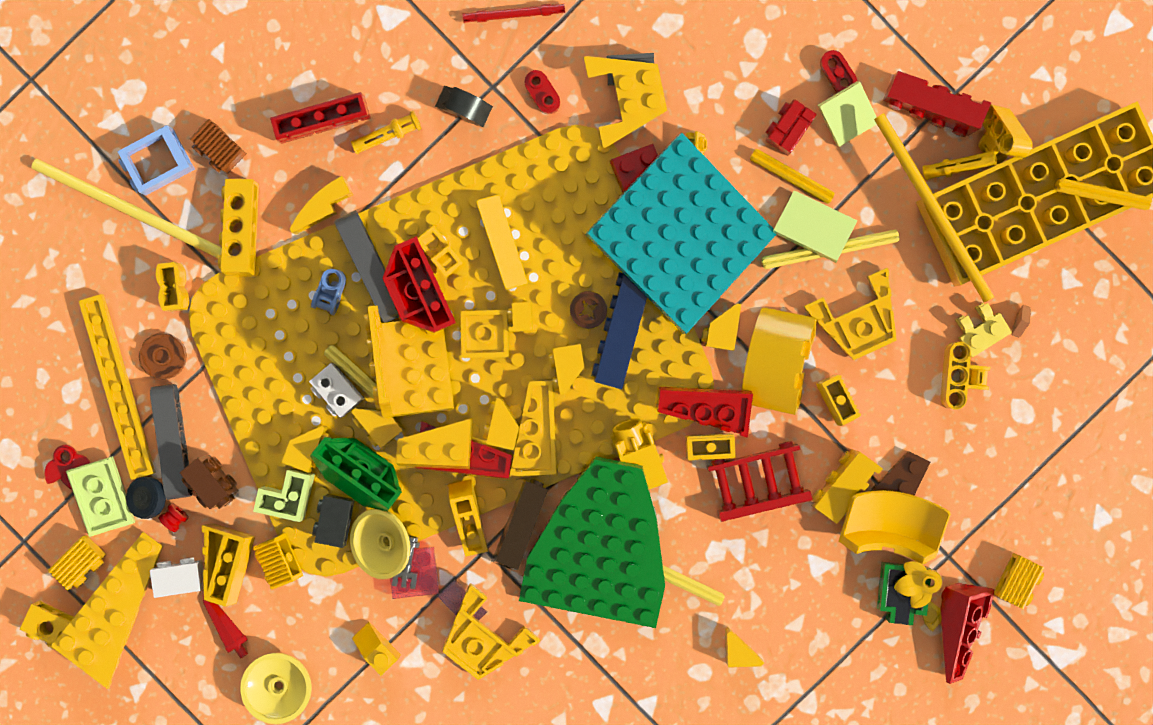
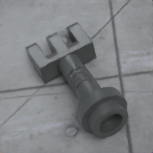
(406, 573)

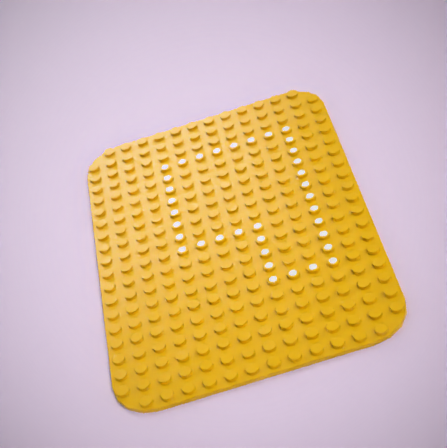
(269, 342)

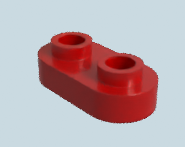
(840, 71)
(542, 91)

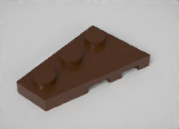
(904, 475)

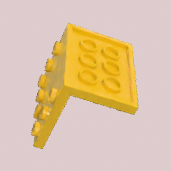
(408, 367)

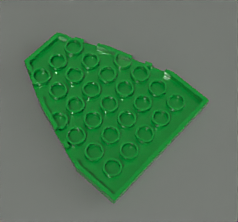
(600, 549)

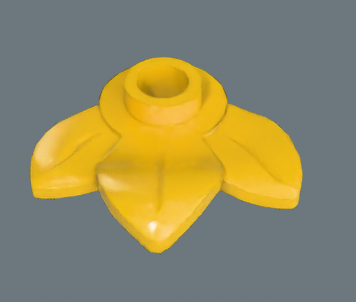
(915, 586)

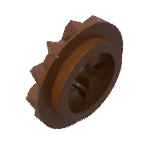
(590, 298)

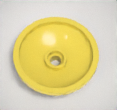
(372, 547)
(266, 700)

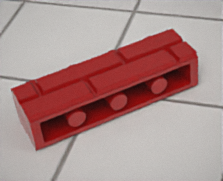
(320, 118)

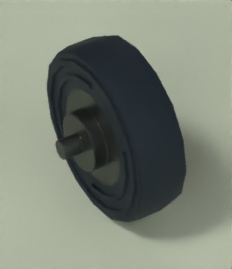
(145, 497)

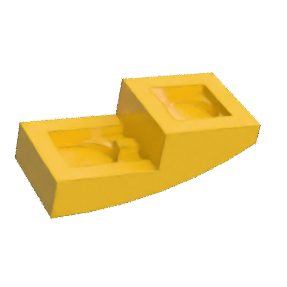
(439, 251)

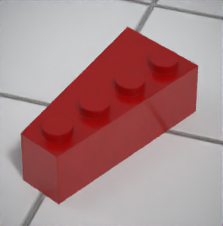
(936, 104)

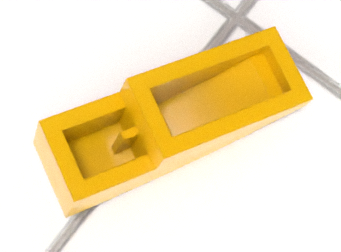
(321, 205)

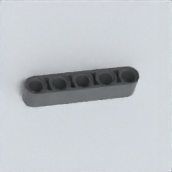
(367, 262)
(170, 439)

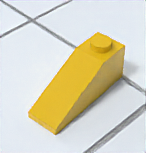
(467, 517)

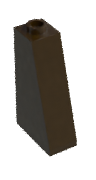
(520, 525)

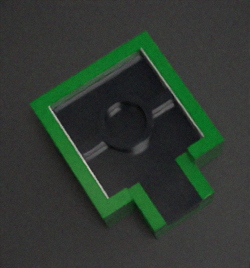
(889, 600)

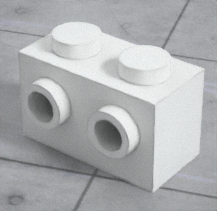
(336, 390)
(177, 578)

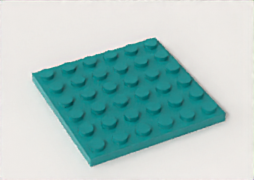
(681, 233)

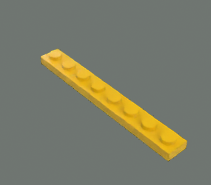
(117, 386)

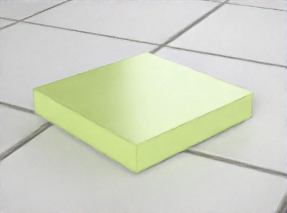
(848, 113)

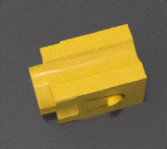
(636, 446)

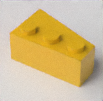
(843, 484)
(225, 563)

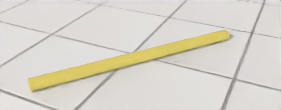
(127, 208)

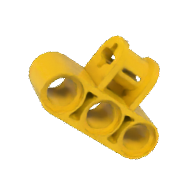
(1004, 134)
(970, 376)

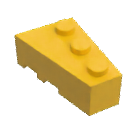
(437, 448)

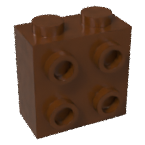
(209, 482)

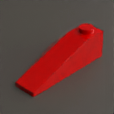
(961, 616)

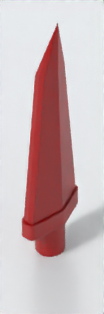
(227, 630)

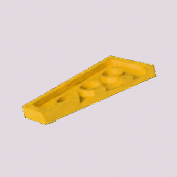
(536, 437)

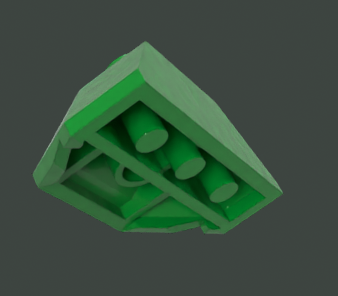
(357, 472)

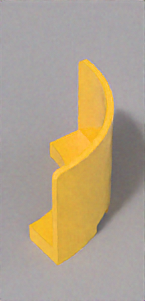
(777, 359)
(894, 521)

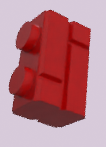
(790, 127)

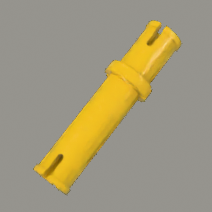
(950, 167)

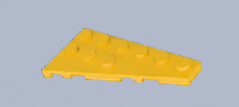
(106, 620)

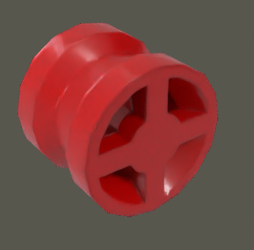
(173, 517)

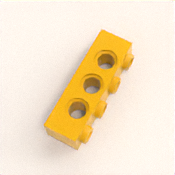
(244, 262)
(36, 620)

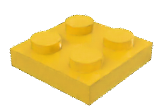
(484, 334)

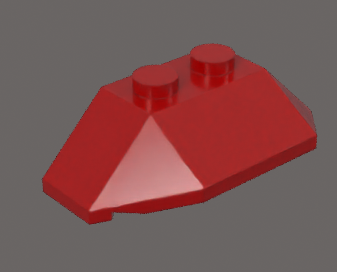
(416, 288)

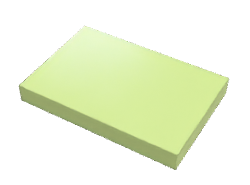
(815, 226)
(100, 496)

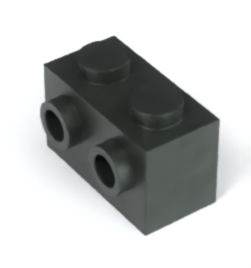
(333, 520)

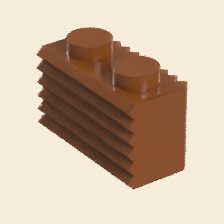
(217, 146)

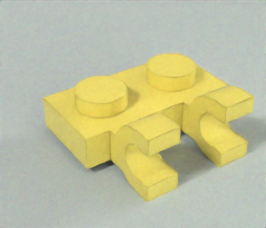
(986, 333)

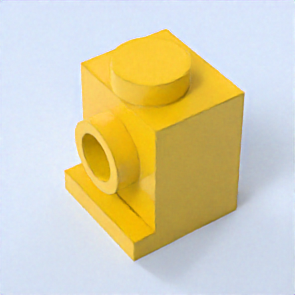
(520, 315)

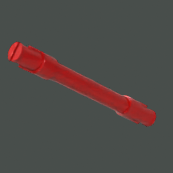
(484, 16)

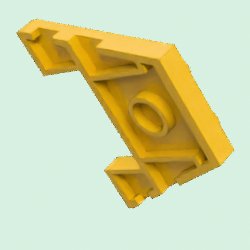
(637, 91)
(864, 327)
(478, 647)

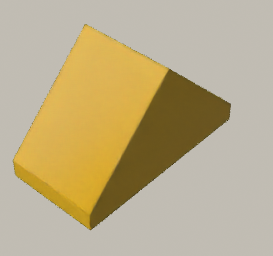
(739, 653)

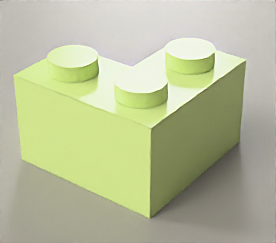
(289, 502)

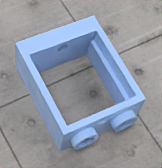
(177, 150)

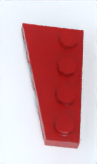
(714, 407)
(483, 460)

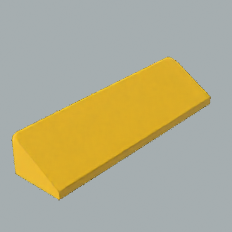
(502, 242)

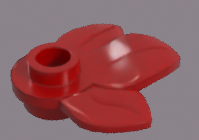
(57, 467)

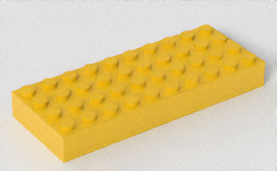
(1016, 203)

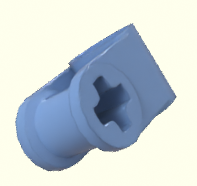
(328, 292)

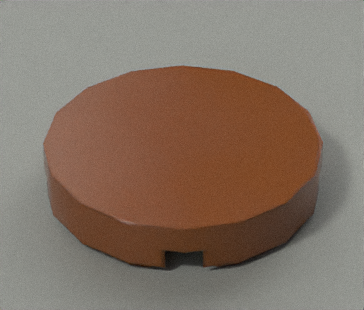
(162, 356)

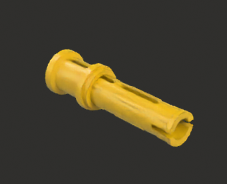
(360, 145)

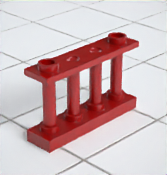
(774, 498)

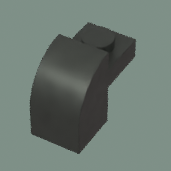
(464, 105)

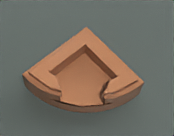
(1022, 321)

